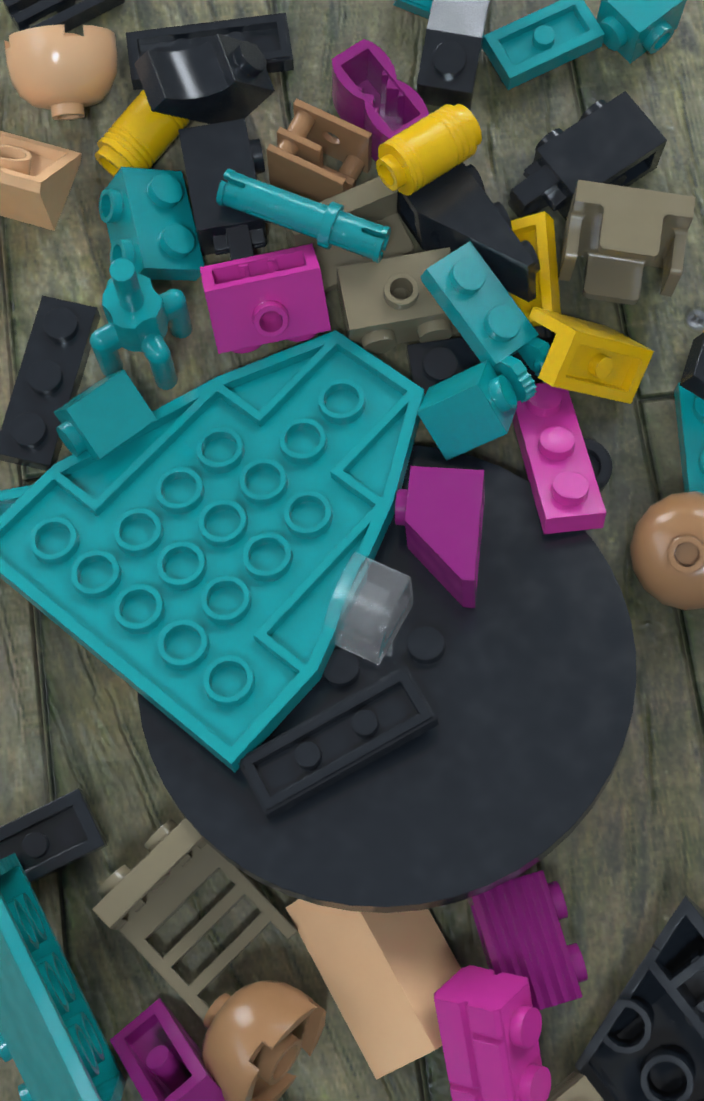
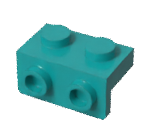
(152, 223)

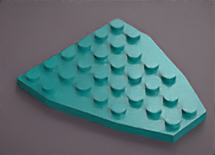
(220, 535)

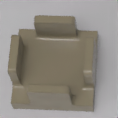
(620, 235)

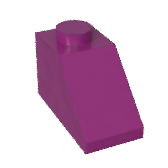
(445, 525)
(164, 1058)

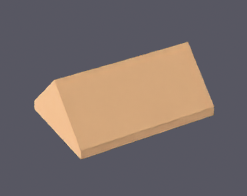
(35, 179)
(380, 977)

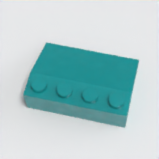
(42, 1007)

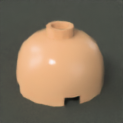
(62, 68)

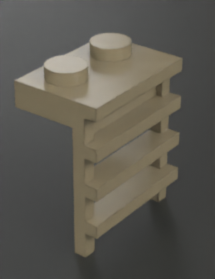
(158, 886)

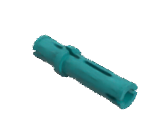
(322, 222)

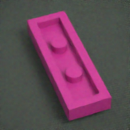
(558, 462)

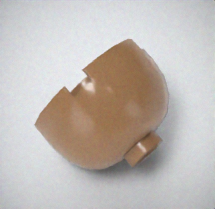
(670, 550)
(258, 1038)

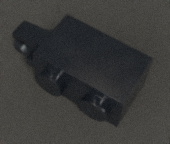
(607, 146)
(207, 156)

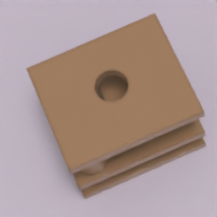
(298, 158)

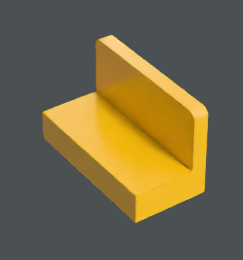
(591, 357)

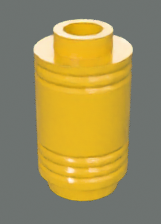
(137, 137)
(428, 148)

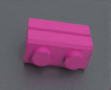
(491, 1037)

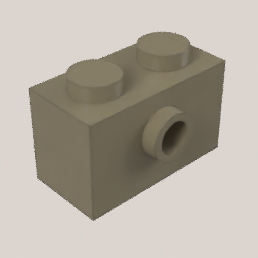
(390, 303)

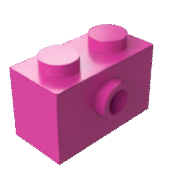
(265, 299)

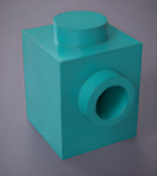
(638, 25)
(468, 409)
(103, 416)

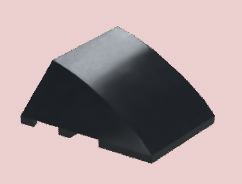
(655, 1030)

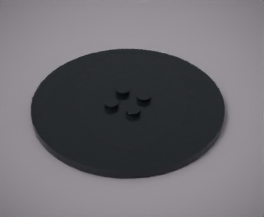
(527, 736)

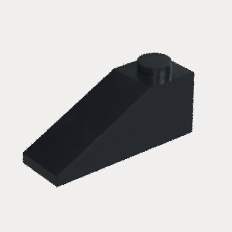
(452, 52)

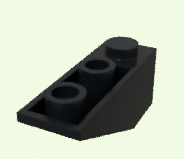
(459, 211)

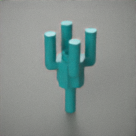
(139, 323)

